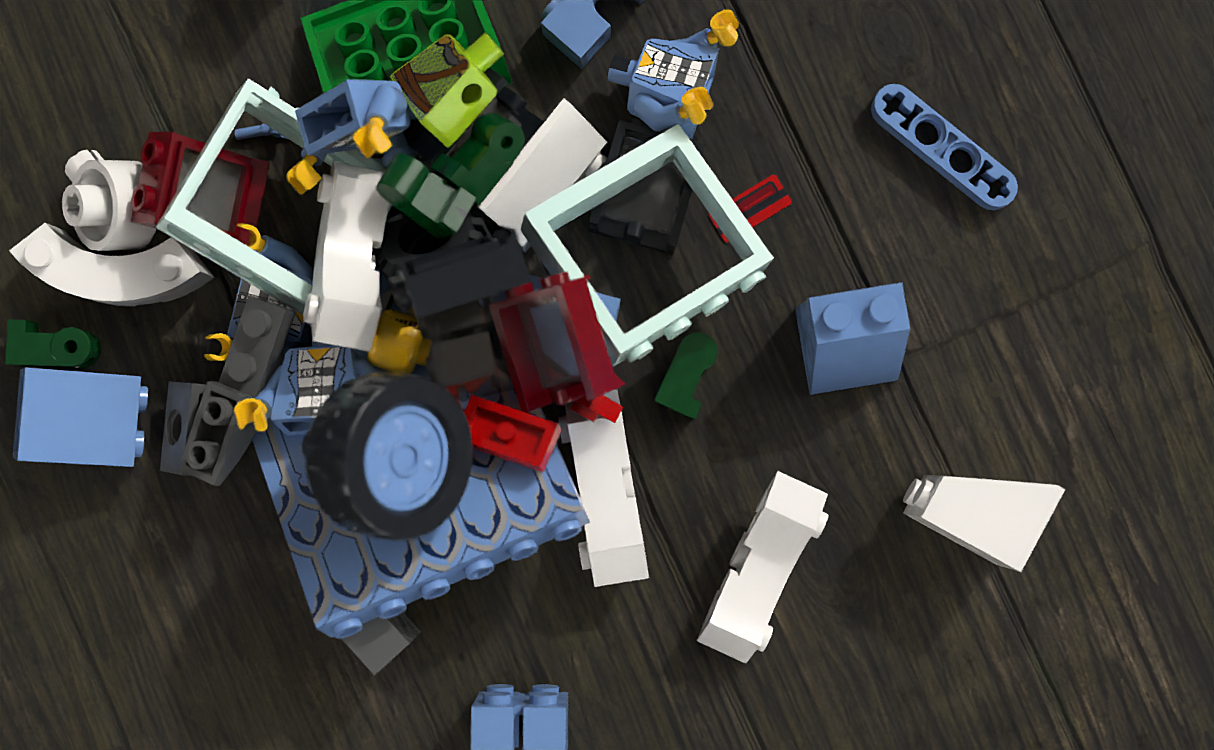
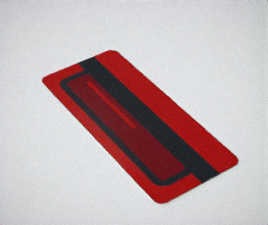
(760, 202)

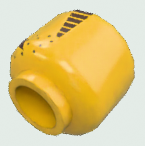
(398, 343)

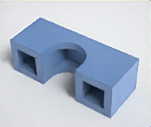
(576, 28)

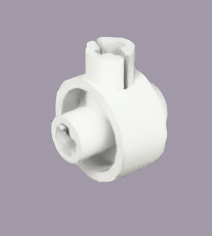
(101, 202)

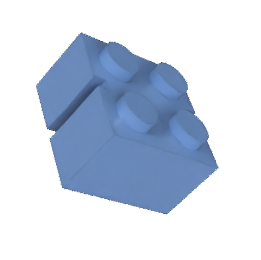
(497, 718)

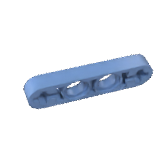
(948, 140)

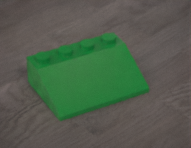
(382, 35)

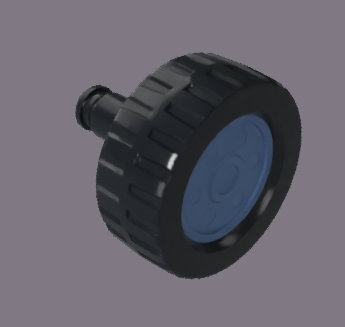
(389, 455)

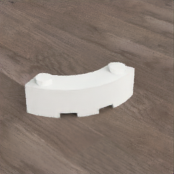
(125, 280)
(345, 282)
(607, 493)
(763, 559)

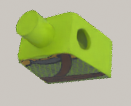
(449, 84)

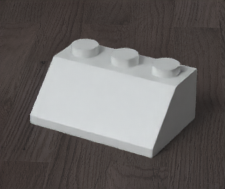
(552, 161)

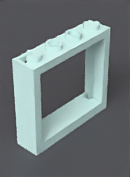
(669, 146)
(216, 244)

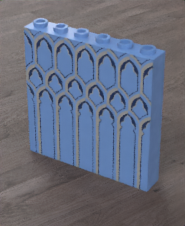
(365, 577)

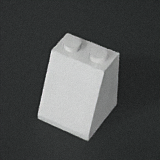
(985, 515)

